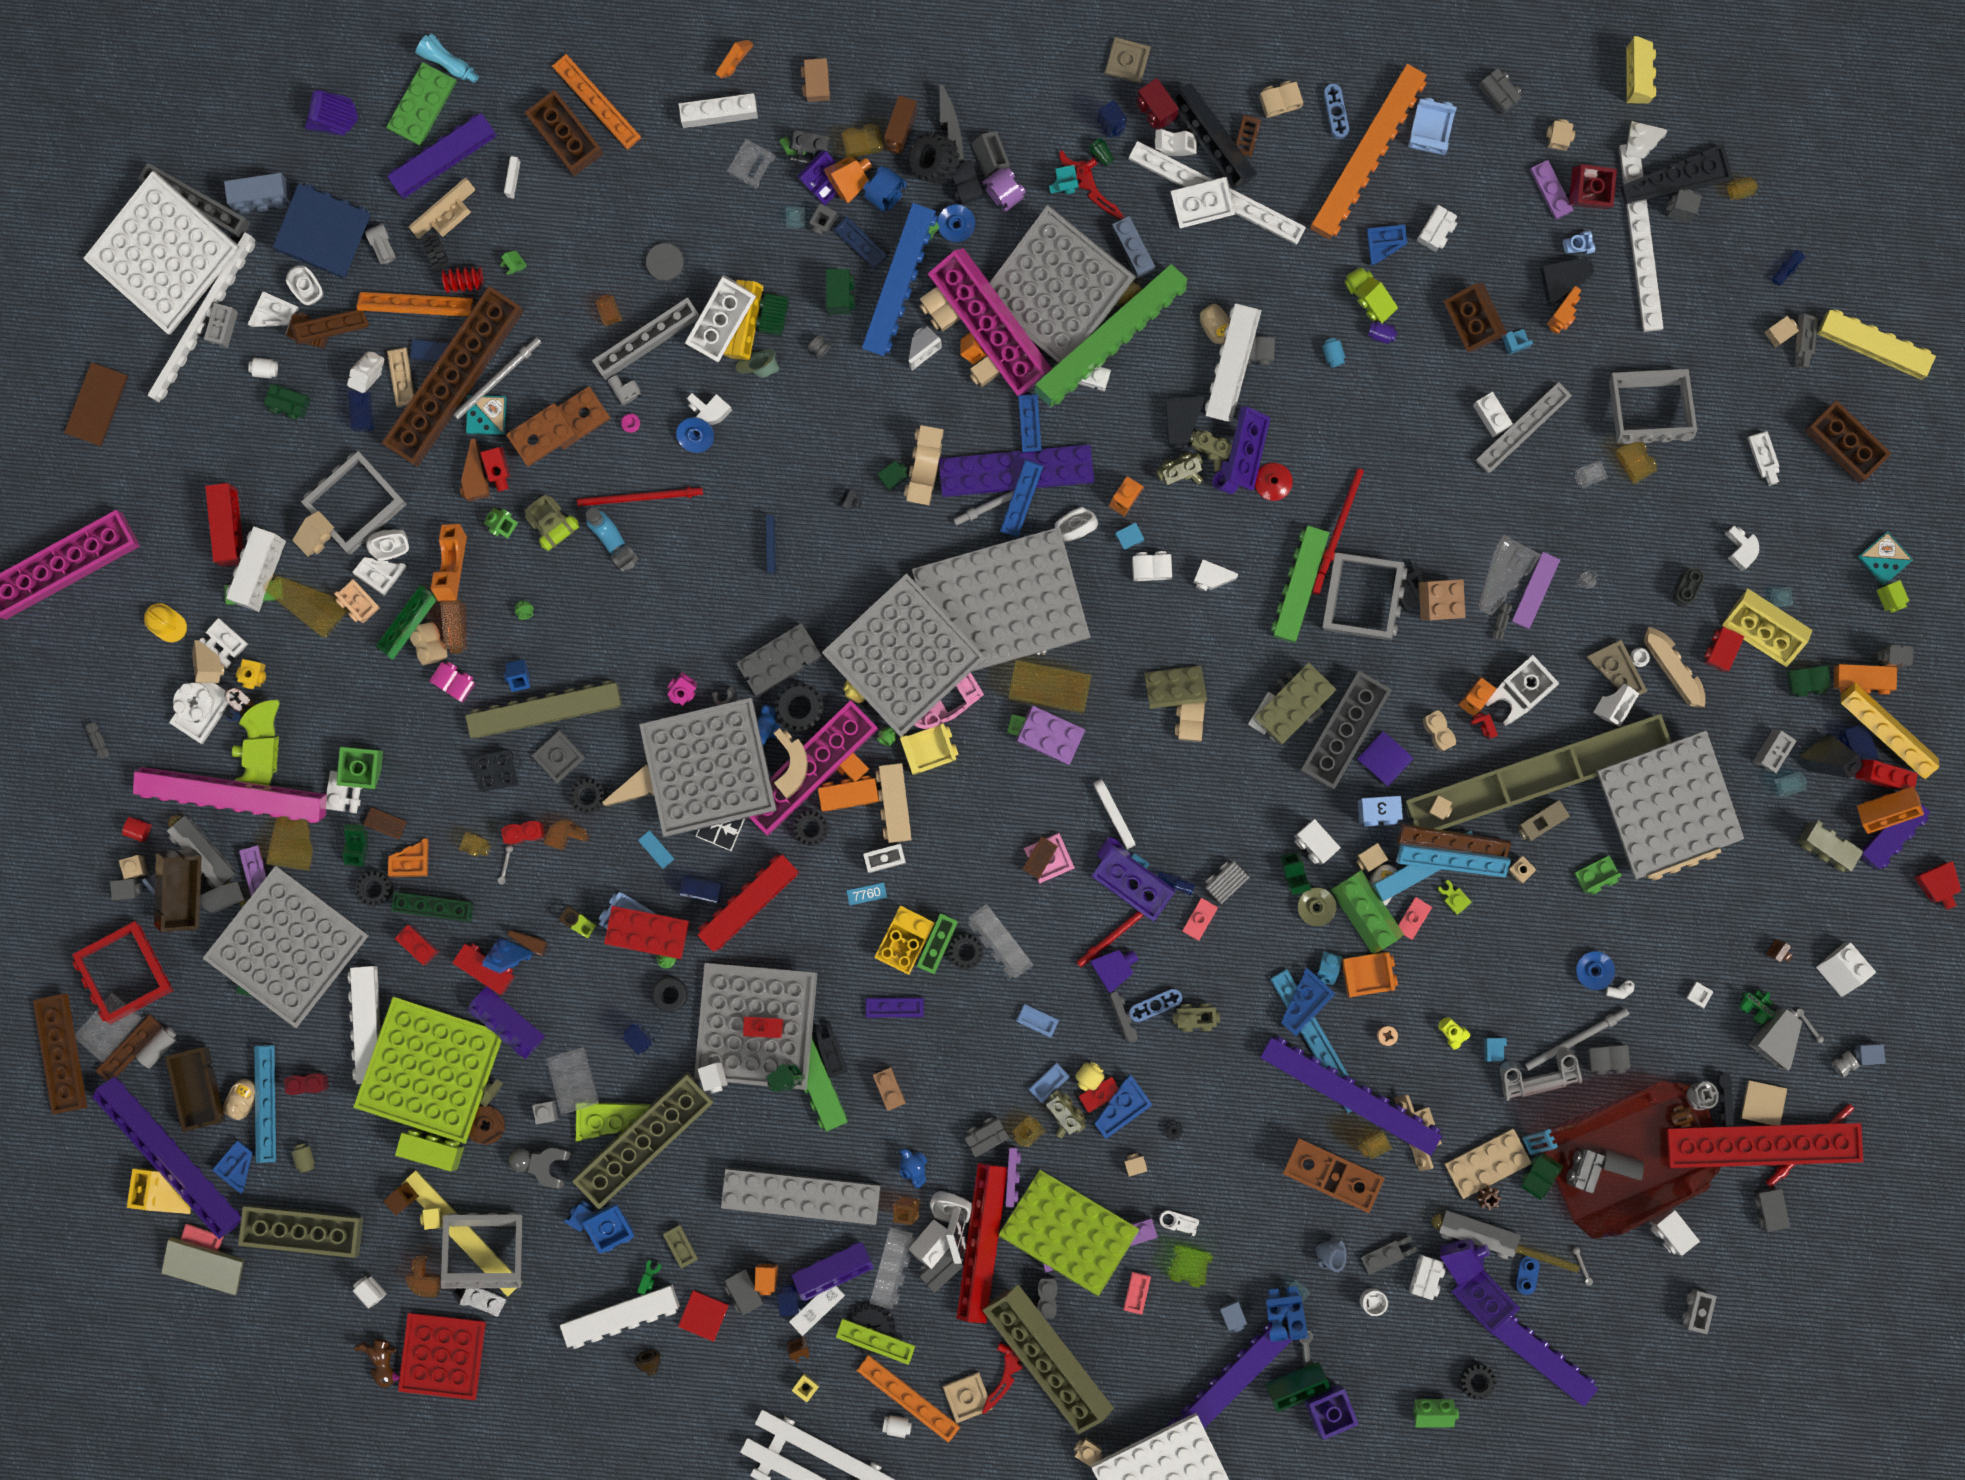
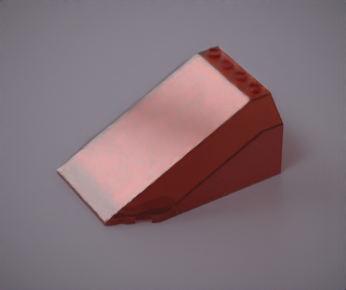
(1636, 1129)

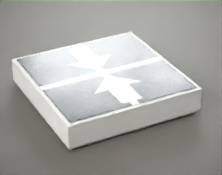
(722, 834)
(957, 1235)

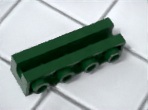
(432, 907)

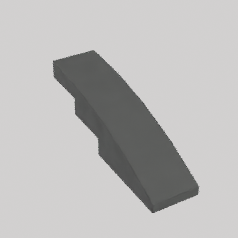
(949, 119)

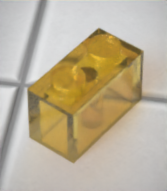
(1636, 461)
(1374, 1144)

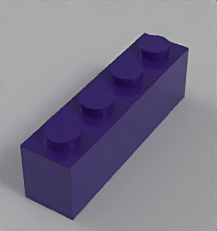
(1890, 841)
(505, 1022)
(832, 1271)

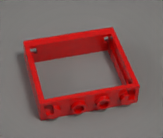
(165, 986)

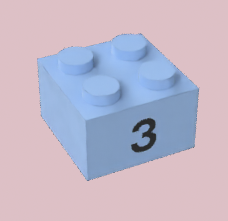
(1380, 810)

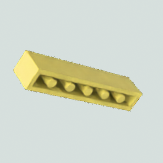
(1876, 344)

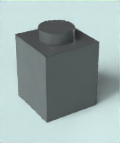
(125, 889)

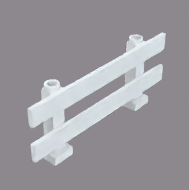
(786, 1431)

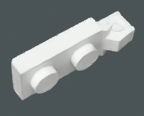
(1765, 456)

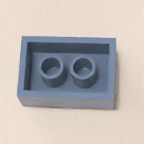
(258, 193)

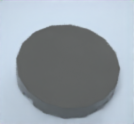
(665, 262)

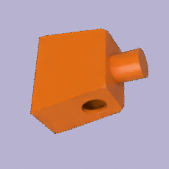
(848, 177)
(1126, 496)
(1477, 696)

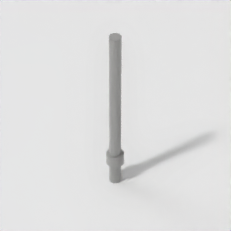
(523, 353)
(973, 513)
(1610, 1021)

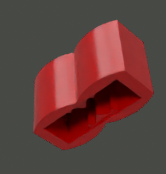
(528, 831)

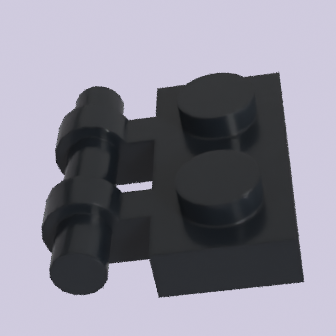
(808, 143)
(1411, 594)

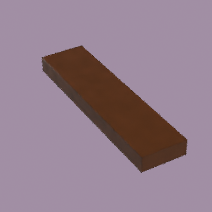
(329, 326)
(128, 1049)

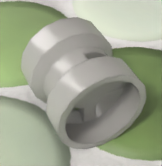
(1845, 1063)

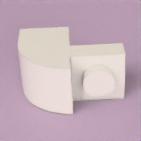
(1175, 144)
(713, 412)
(1747, 548)

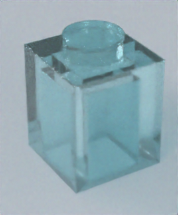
(1790, 784)

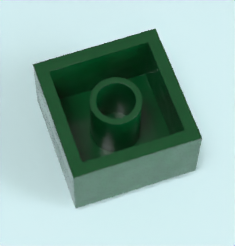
(838, 291)

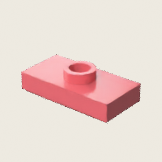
(1414, 917)
(1200, 919)
(201, 1237)
(1137, 1293)

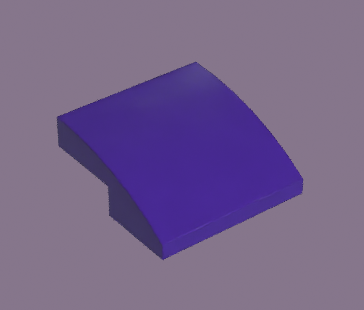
(815, 178)
(1385, 759)

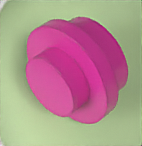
(630, 423)

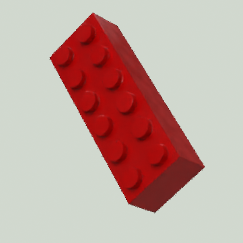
(748, 903)

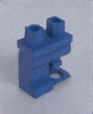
(1289, 1309)

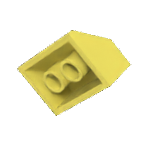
(1640, 71)

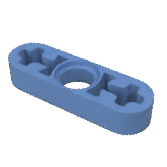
(1343, 123)
(1144, 1016)

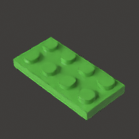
(421, 104)

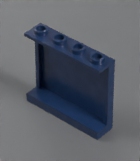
(321, 230)

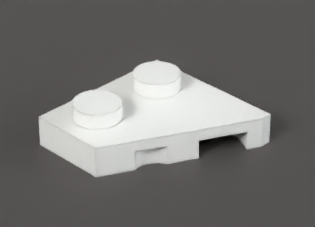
(1643, 139)
(271, 312)
(379, 574)

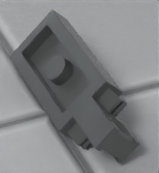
(1805, 340)

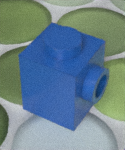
(517, 675)

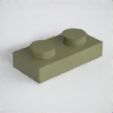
(680, 1246)

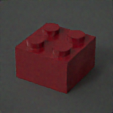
(1157, 105)
(1592, 187)

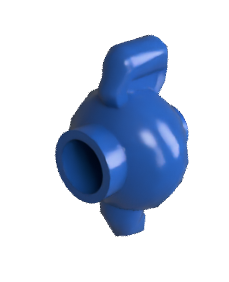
(767, 723)
(913, 1167)

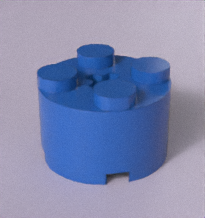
(884, 188)

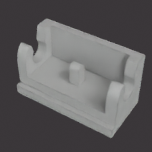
(221, 325)
(1774, 751)

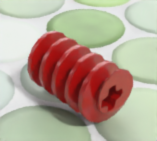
(462, 280)

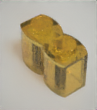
(862, 141)

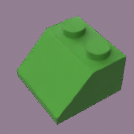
(359, 767)

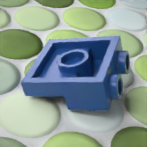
(608, 1228)

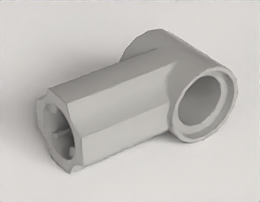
(379, 240)

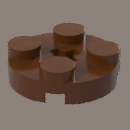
(496, 1129)

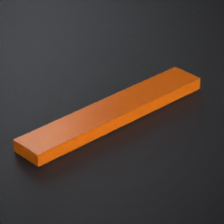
(596, 101)
(414, 304)
(908, 1398)

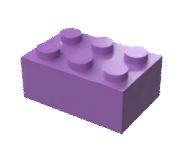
(1050, 735)

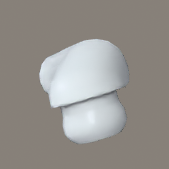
(1622, 991)

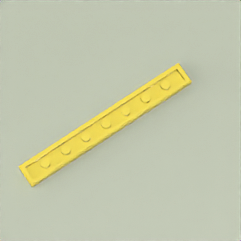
(462, 1235)

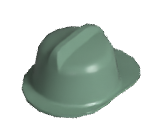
(760, 363)

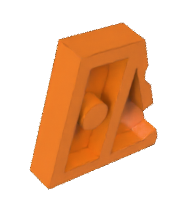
(733, 58)
(410, 862)

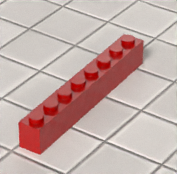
(982, 1242)

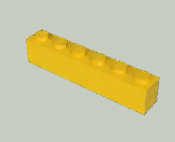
(1889, 730)

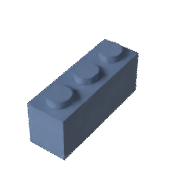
(1133, 247)

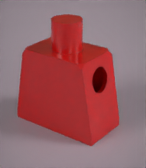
(493, 459)
(1940, 884)

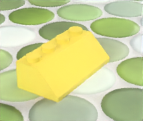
(1767, 627)

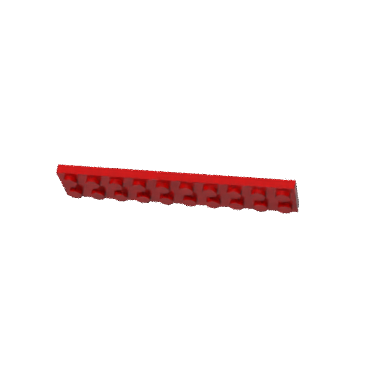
(1764, 1145)

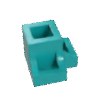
(1065, 181)

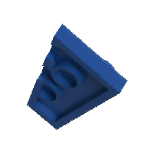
(1307, 1002)
(1122, 1108)

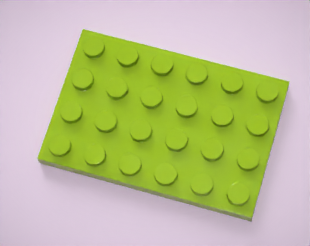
(1069, 1233)

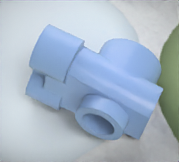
(1581, 243)

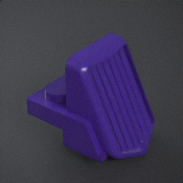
(330, 113)

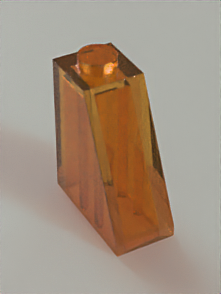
(454, 626)

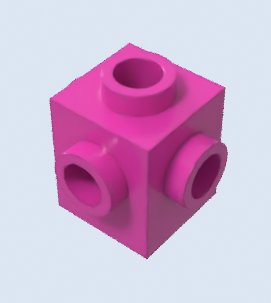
(681, 689)

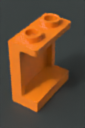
(1369, 974)

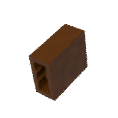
(900, 125)

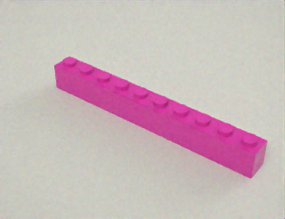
(229, 794)

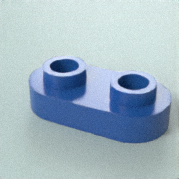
(1526, 1275)

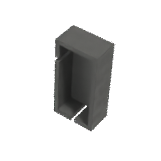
(779, 660)

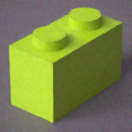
(1375, 300)

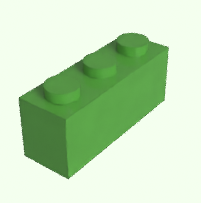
(937, 944)

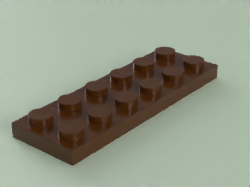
(60, 1054)

